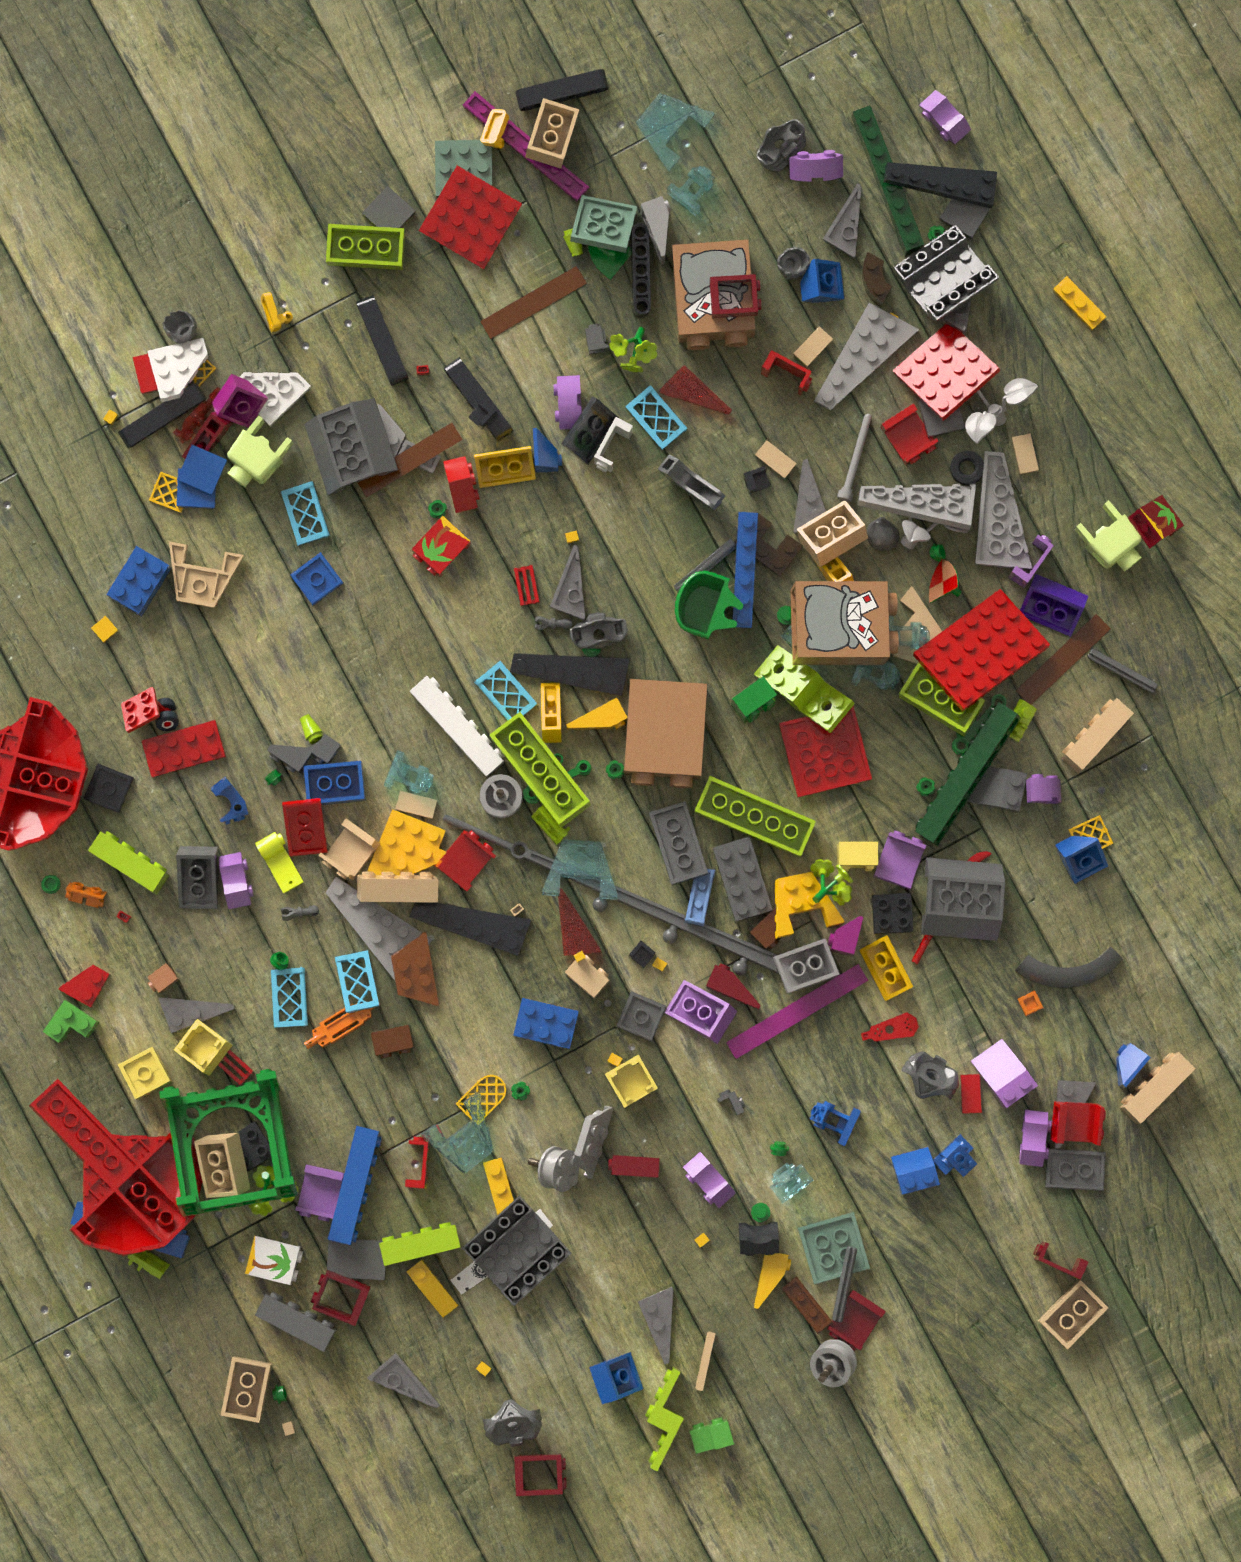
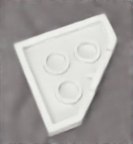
(176, 366)
(281, 389)

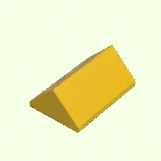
(505, 467)
(886, 968)

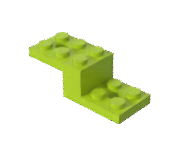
(804, 689)
(664, 1418)

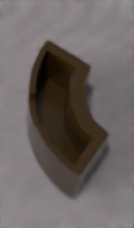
(874, 281)

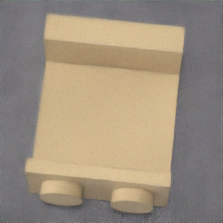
(350, 851)

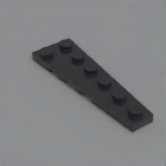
(953, 183)
(588, 672)
(485, 927)

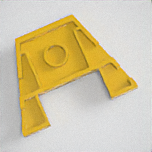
(795, 896)

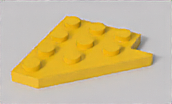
(407, 846)

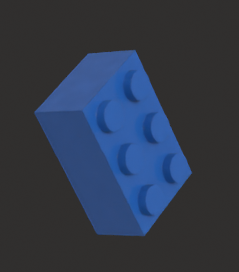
(139, 581)
(335, 782)
(546, 1023)

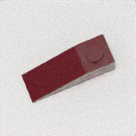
(210, 433)
(727, 983)

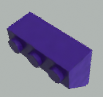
(1053, 605)

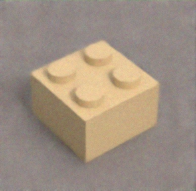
(587, 976)

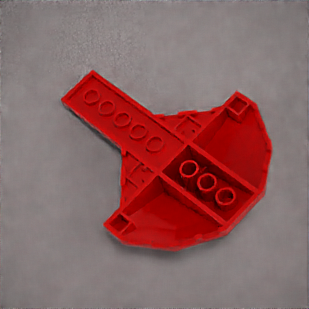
(39, 775)
(126, 1179)

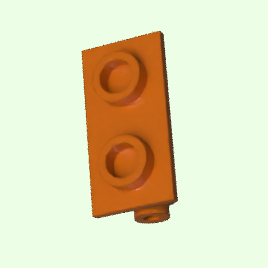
(77, 891)

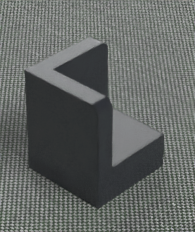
(483, 413)
(756, 480)
(642, 954)

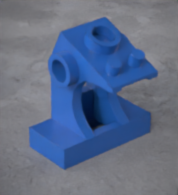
(226, 789)
(845, 1124)
(956, 1157)

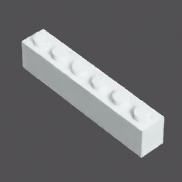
(456, 726)

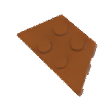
(414, 971)

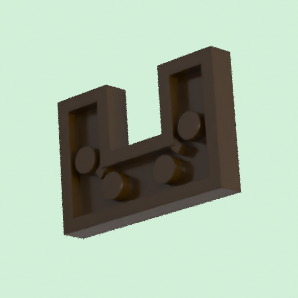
(774, 559)

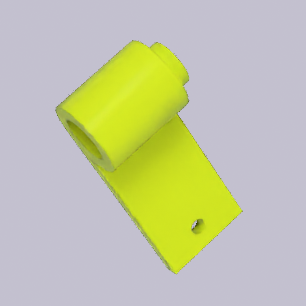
(279, 861)

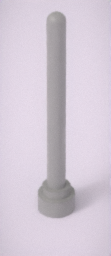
(845, 493)

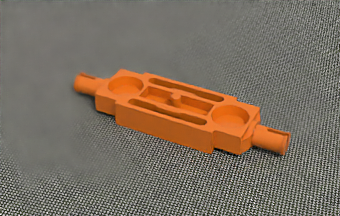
(324, 1034)

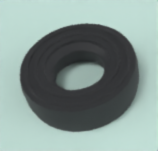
(967, 456)

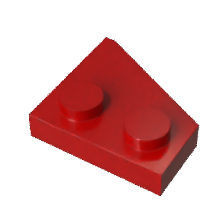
(86, 985)

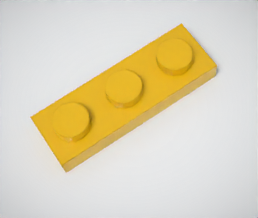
(1079, 303)
(498, 1184)

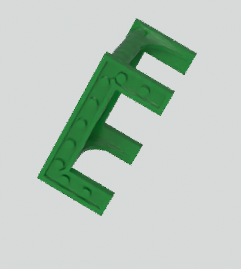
(176, 1106)

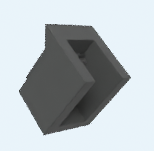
(596, 339)

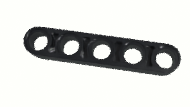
(562, 89)
(640, 261)
(382, 340)
(473, 393)
(161, 416)

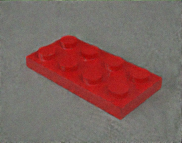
(183, 748)

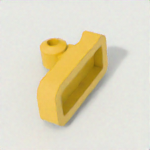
(495, 128)
(274, 320)

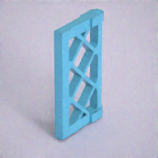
(652, 432)
(295, 526)
(509, 677)
(275, 989)
(364, 1005)

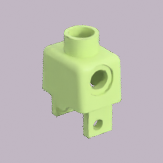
(254, 457)
(1113, 543)

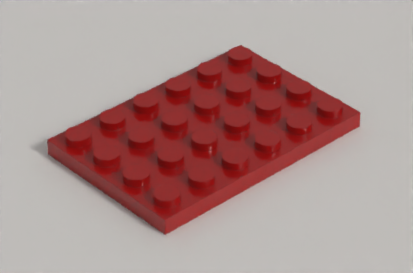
(981, 650)

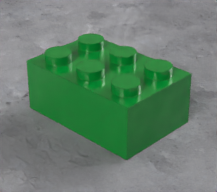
(753, 700)

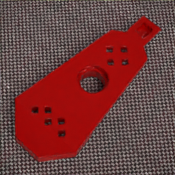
(898, 1025)

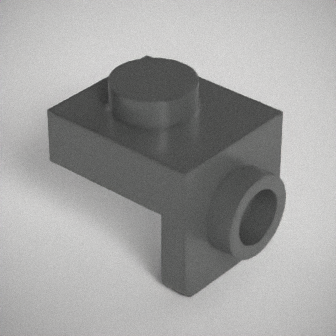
(737, 1103)

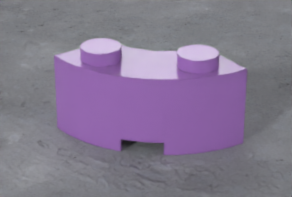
(944, 117)
(819, 165)
(568, 400)
(1043, 790)
(235, 881)
(1033, 1145)
(709, 1180)

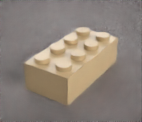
(1094, 738)
(397, 888)
(1157, 1088)

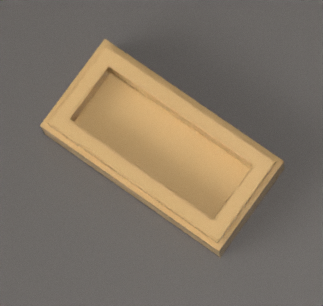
(813, 346)
(1024, 454)
(775, 459)
(416, 804)

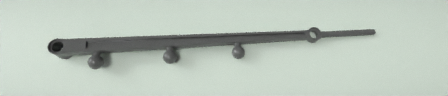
(723, 940)

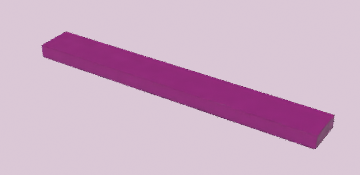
(519, 142)
(797, 1011)

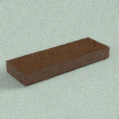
(807, 1305)

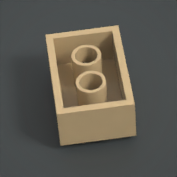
(552, 133)
(832, 533)
(222, 1165)
(1072, 1314)
(246, 1389)

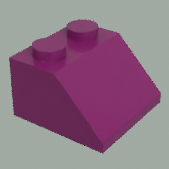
(239, 401)
(846, 937)

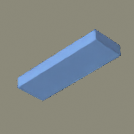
(699, 899)

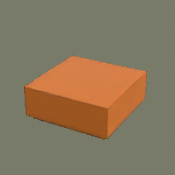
(1030, 1003)

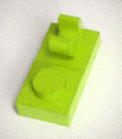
(1026, 713)
(549, 826)
(150, 1263)

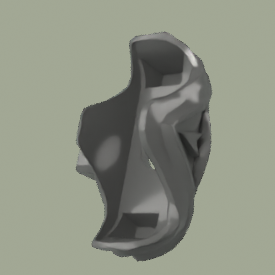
(795, 140)
(614, 631)
(931, 1075)
(513, 1425)

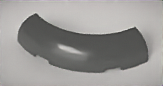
(1072, 976)

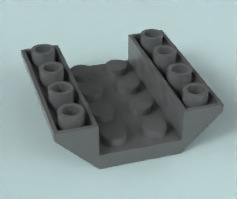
(944, 274)
(350, 445)
(963, 899)
(516, 1250)

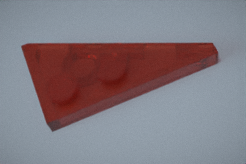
(689, 388)
(195, 419)
(574, 932)

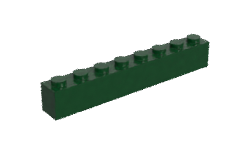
(892, 195)
(967, 774)

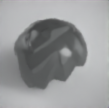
(793, 263)
(180, 326)
(882, 534)

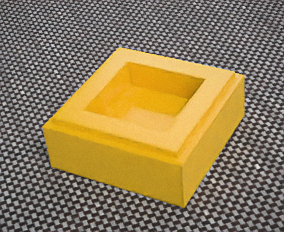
(104, 629)

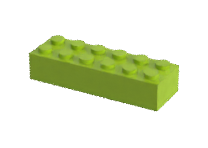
(540, 770)
(754, 817)

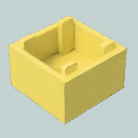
(857, 855)
(203, 1047)
(145, 1073)
(631, 1081)

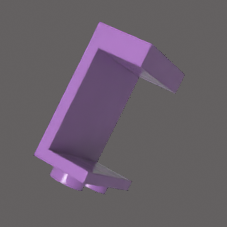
(1020, 576)
(899, 860)
(319, 1192)

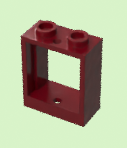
(736, 312)
(634, 1166)
(335, 1313)
(519, 1480)

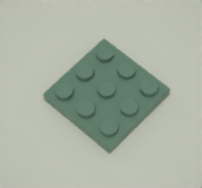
(467, 154)
(603, 223)
(827, 1244)

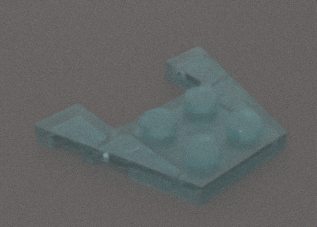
(664, 119)
(581, 861)
(469, 1143)

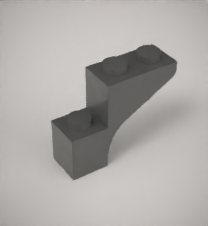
(691, 483)
(298, 757)

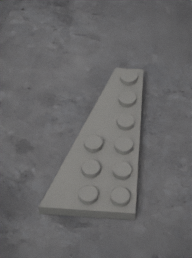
(868, 347)
(926, 502)
(999, 525)
(376, 926)

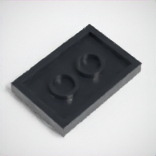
(589, 430)

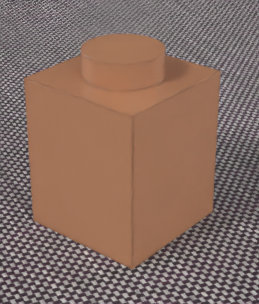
(162, 978)

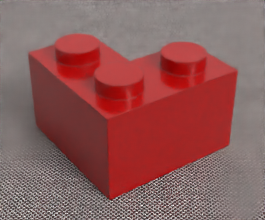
(461, 483)

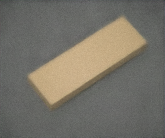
(705, 1360)

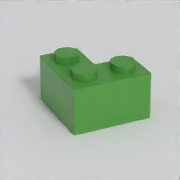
(69, 1017)
(711, 1436)

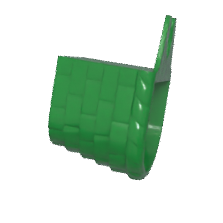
(703, 602)

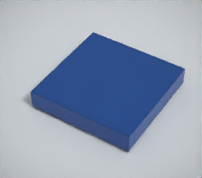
(202, 469)
(193, 497)
(316, 579)

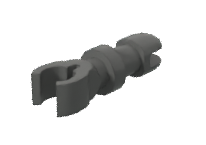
(565, 623)
(300, 912)

